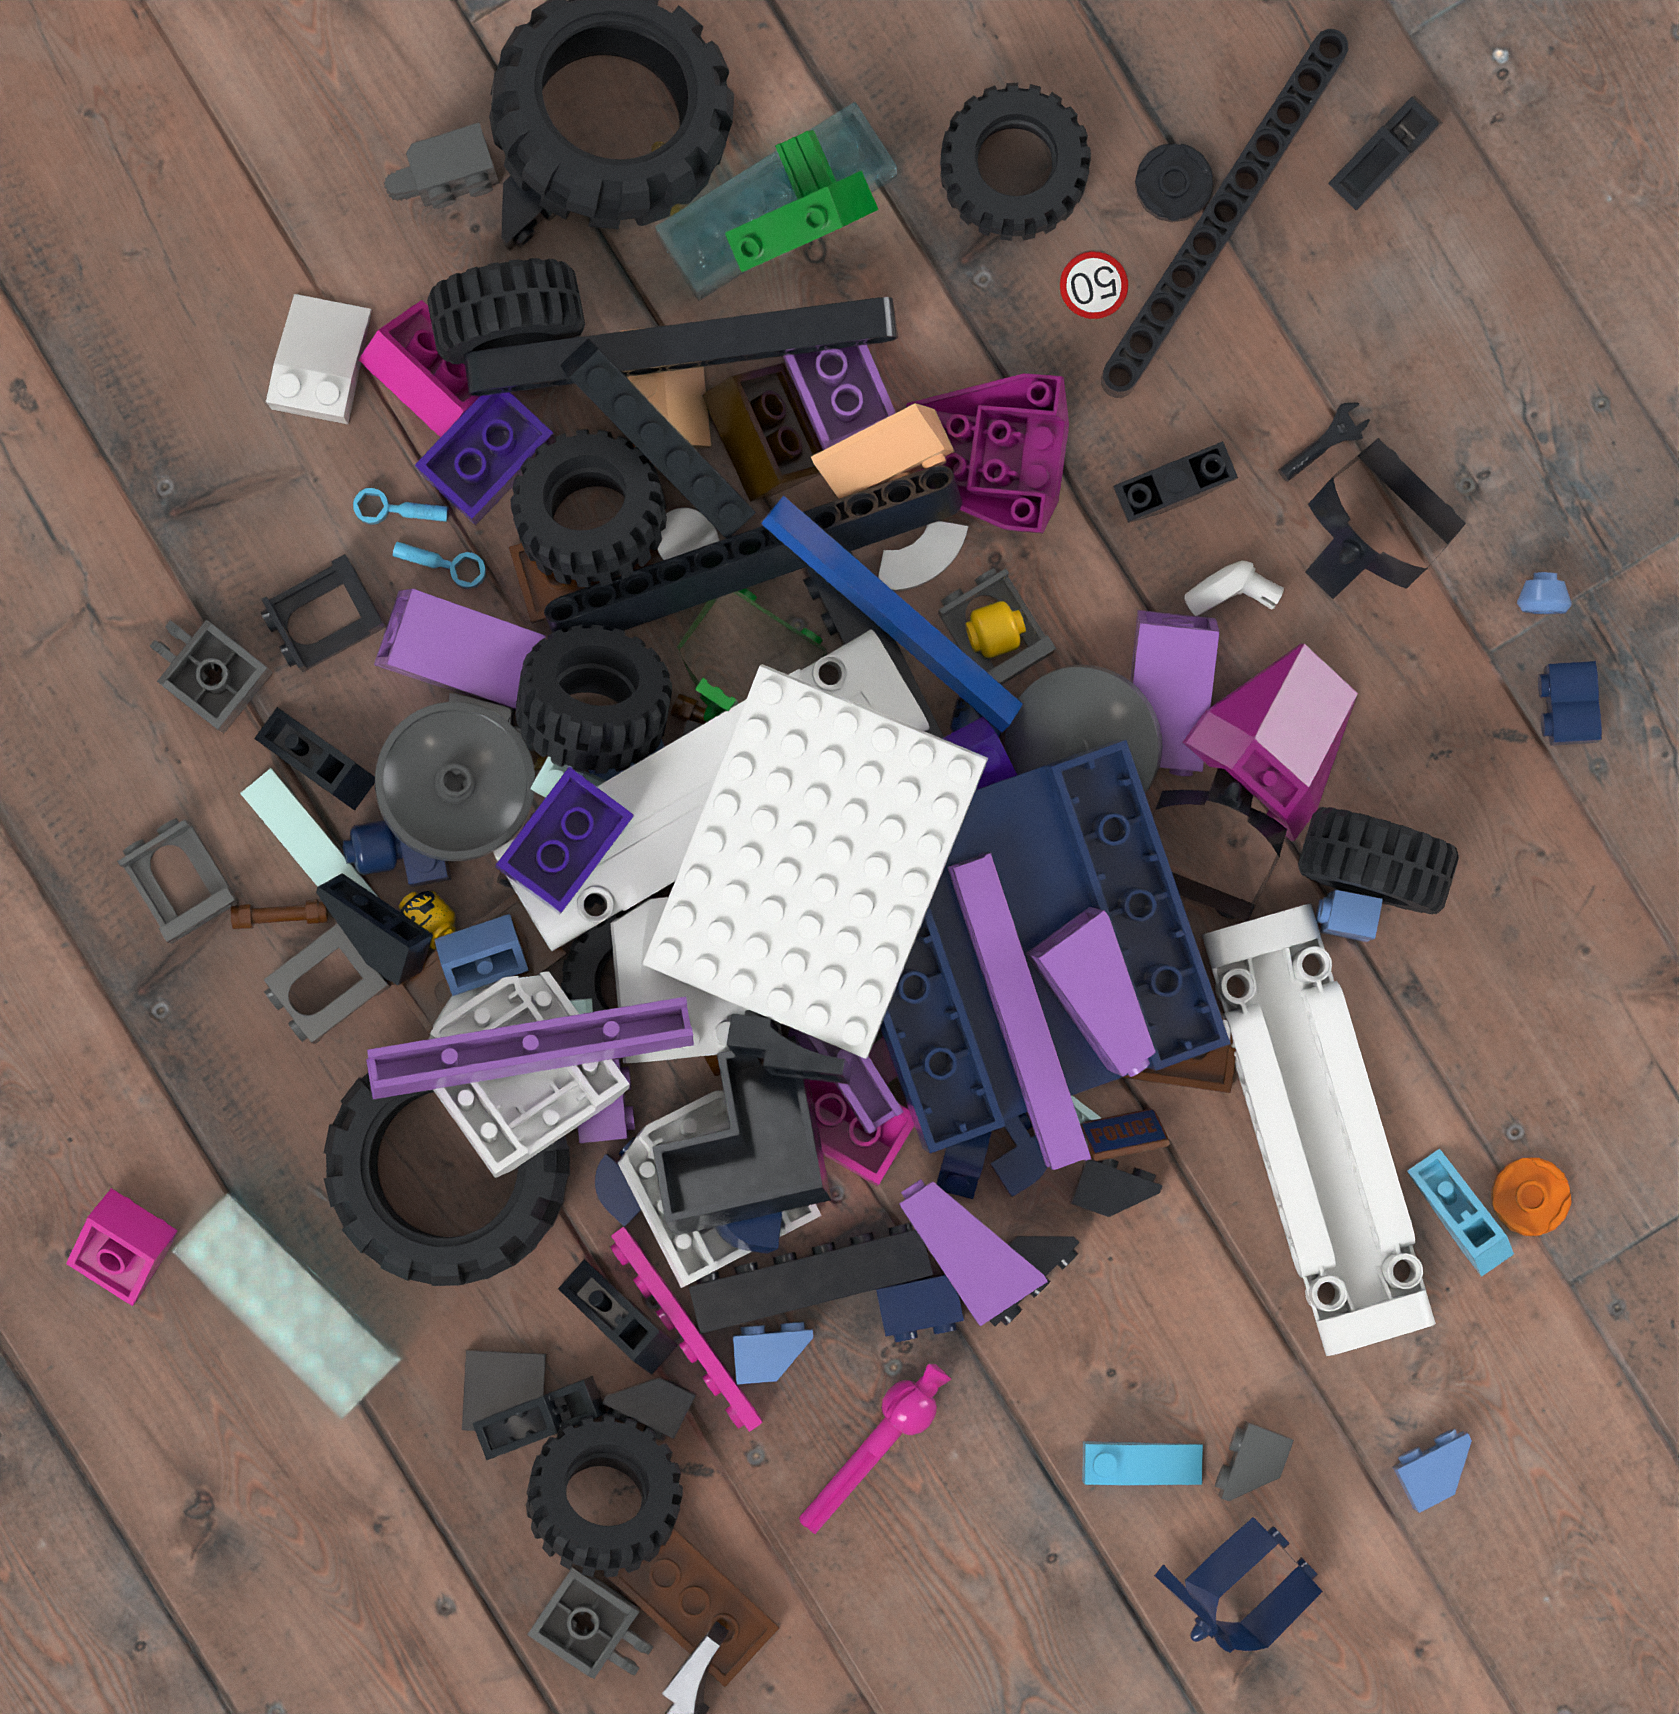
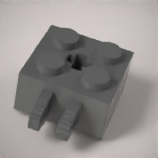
(445, 169)
(188, 673)
(589, 1648)

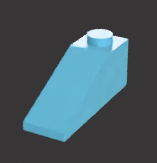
(1461, 1212)
(1141, 1463)

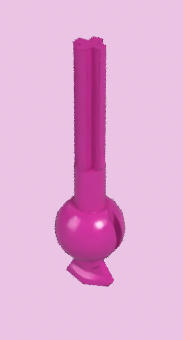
(907, 1410)

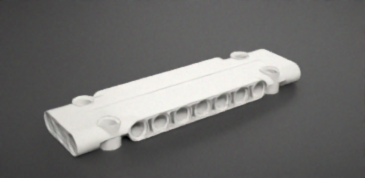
(675, 782)
(1319, 1130)

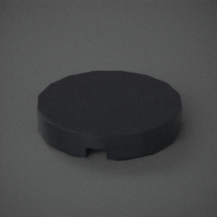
(1174, 182)

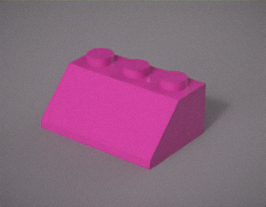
(409, 365)
(846, 1140)

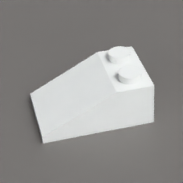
(319, 359)

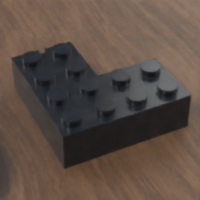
(755, 1168)

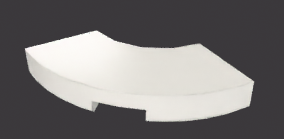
(923, 559)

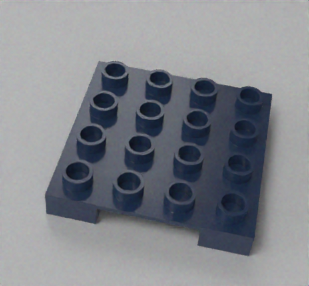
(1059, 844)

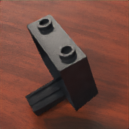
(1348, 553)
(1232, 794)

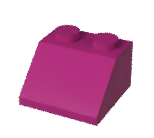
(121, 1246)

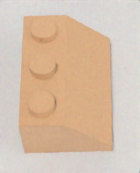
(680, 400)
(885, 451)

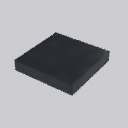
(499, 1382)

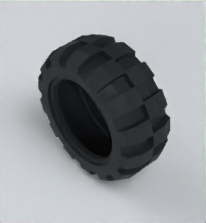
(597, 185)
(406, 1251)

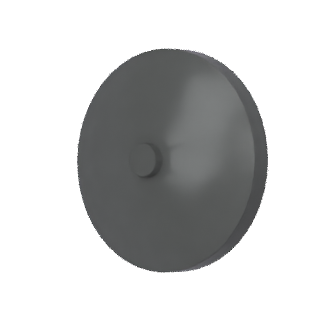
(1079, 711)
(454, 781)

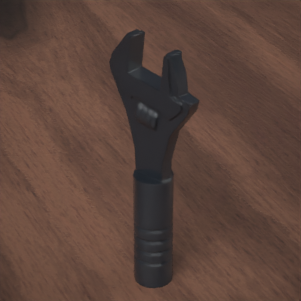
(1340, 430)

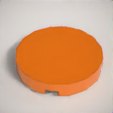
(1531, 1196)

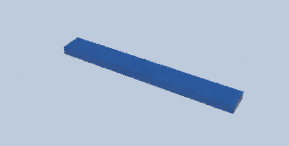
(892, 614)

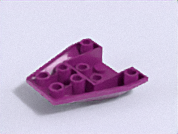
(1007, 448)
(1279, 734)

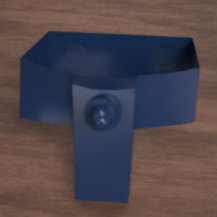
(1223, 1570)

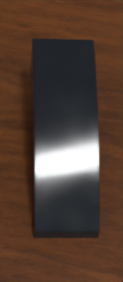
(1385, 152)

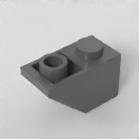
(1256, 1460)

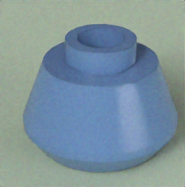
(1544, 595)

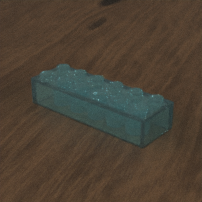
(697, 233)
(286, 1305)

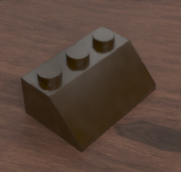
(764, 430)

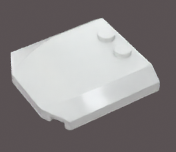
(640, 984)
(527, 1112)
(704, 1250)

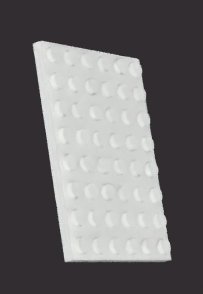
(814, 861)

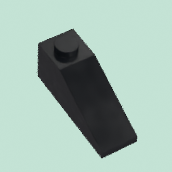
(315, 758)
(377, 930)
(618, 1317)

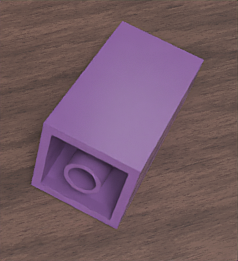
(455, 647)
(1176, 674)
(1094, 988)
(974, 1258)

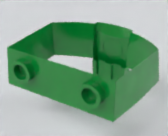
(819, 207)
(715, 698)

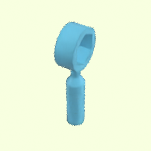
(406, 509)
(434, 560)

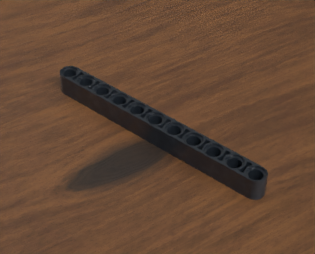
(1230, 195)
(689, 344)
(756, 555)

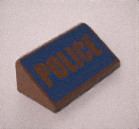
(1124, 1134)

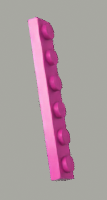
(694, 1343)

